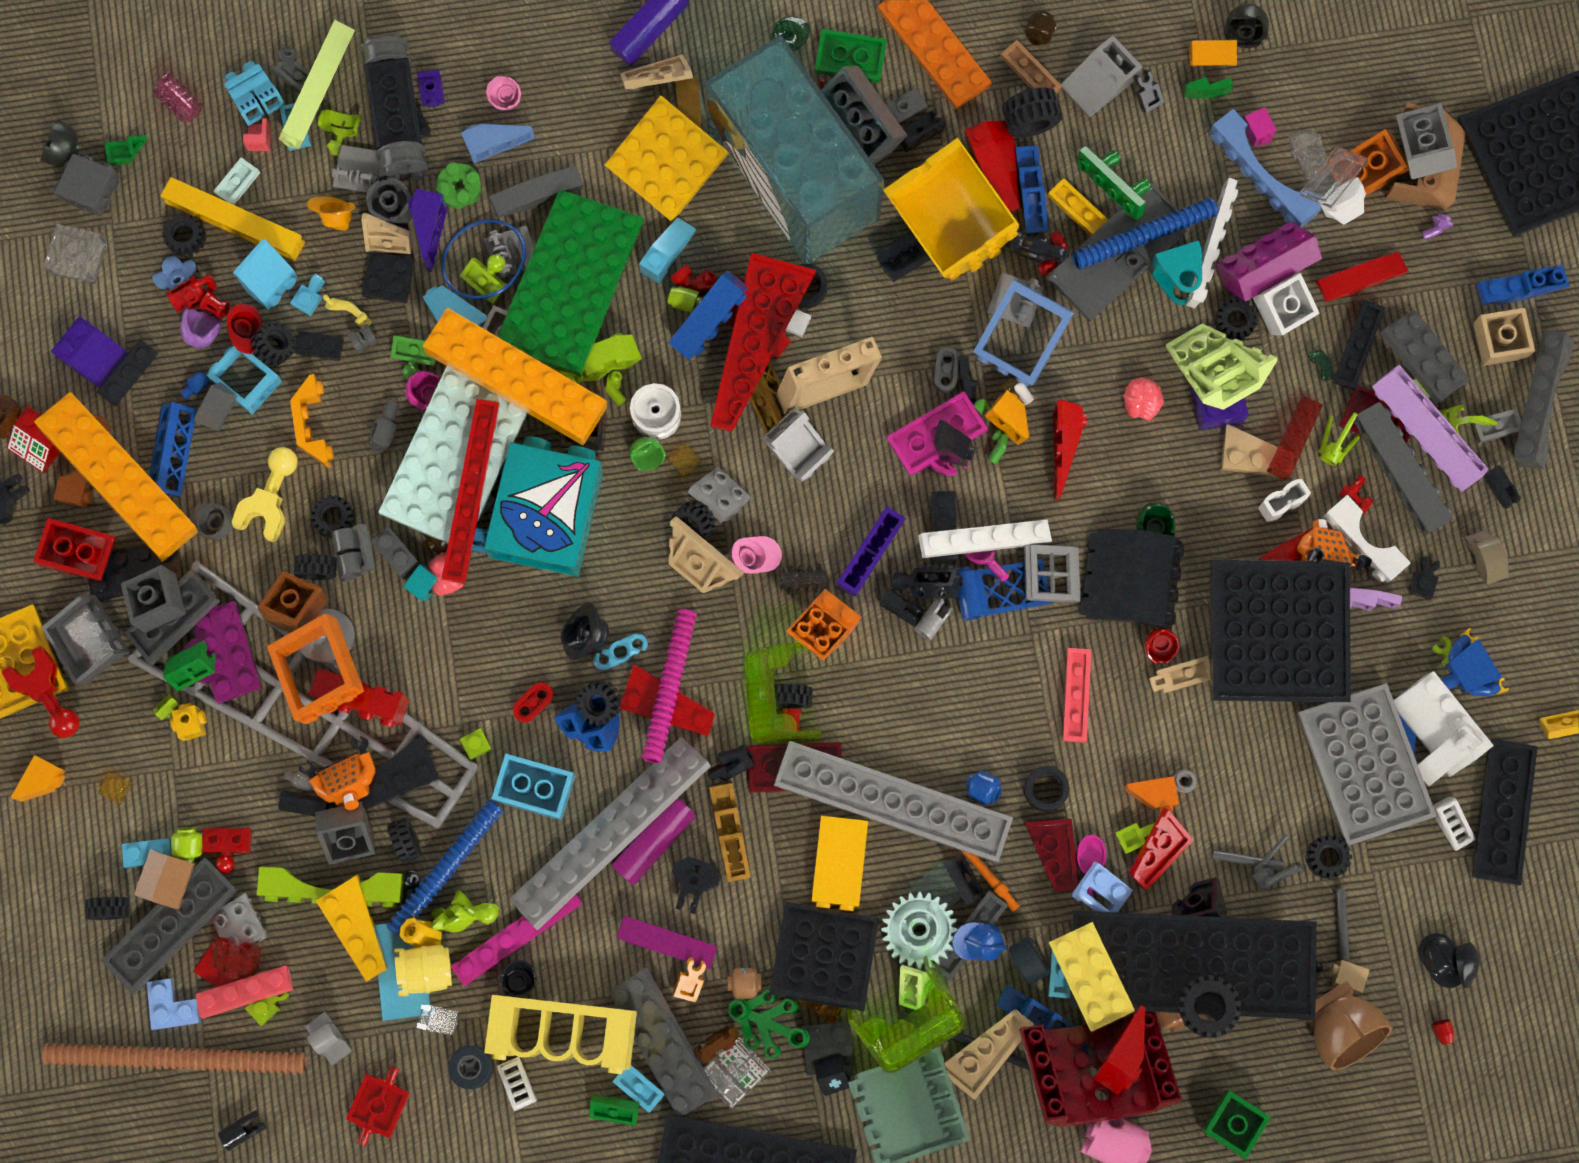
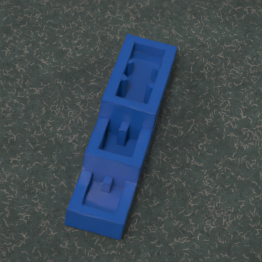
(1031, 189)
(1032, 1010)

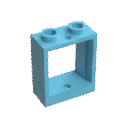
(260, 392)

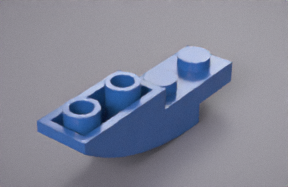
(1522, 286)

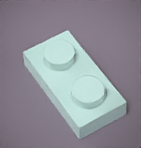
(236, 181)

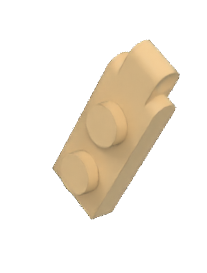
(1181, 675)

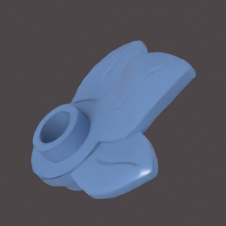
(174, 273)

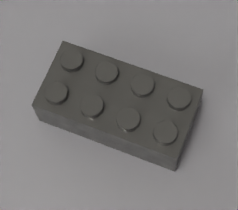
(864, 113)

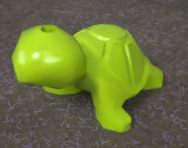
(463, 914)

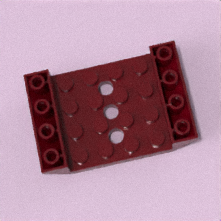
(1069, 1090)

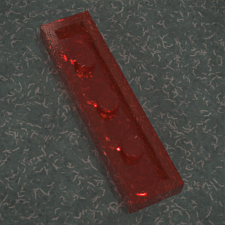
(1294, 438)

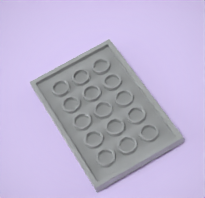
(1366, 765)

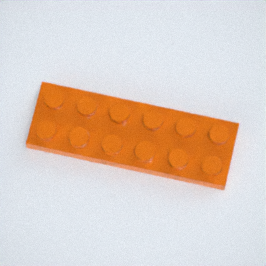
(936, 49)

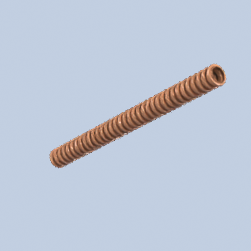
(173, 1058)

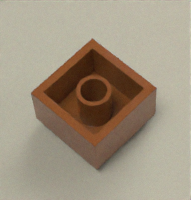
(292, 602)

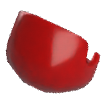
(1161, 645)

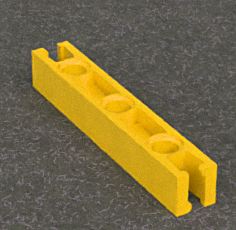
(231, 218)

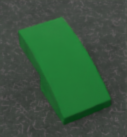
(1202, 89)

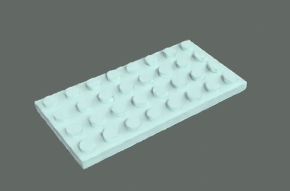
(432, 468)

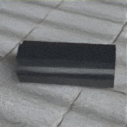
(301, 803)

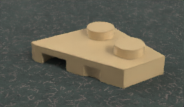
(384, 236)

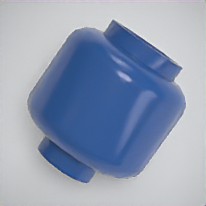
(984, 787)

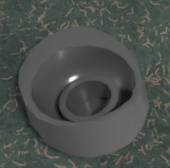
(212, 520)

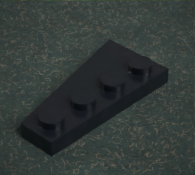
(401, 774)

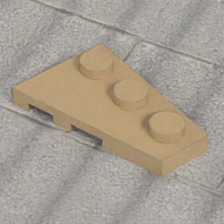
(656, 73)

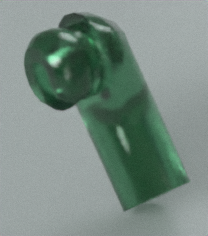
(1324, 362)

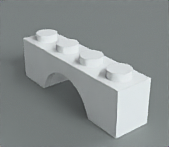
(1385, 561)

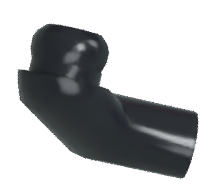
(411, 881)

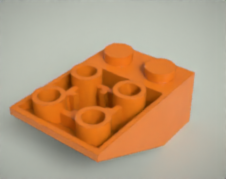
(824, 625)

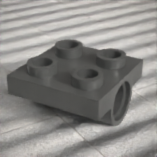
(353, 552)

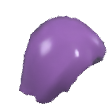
(199, 328)

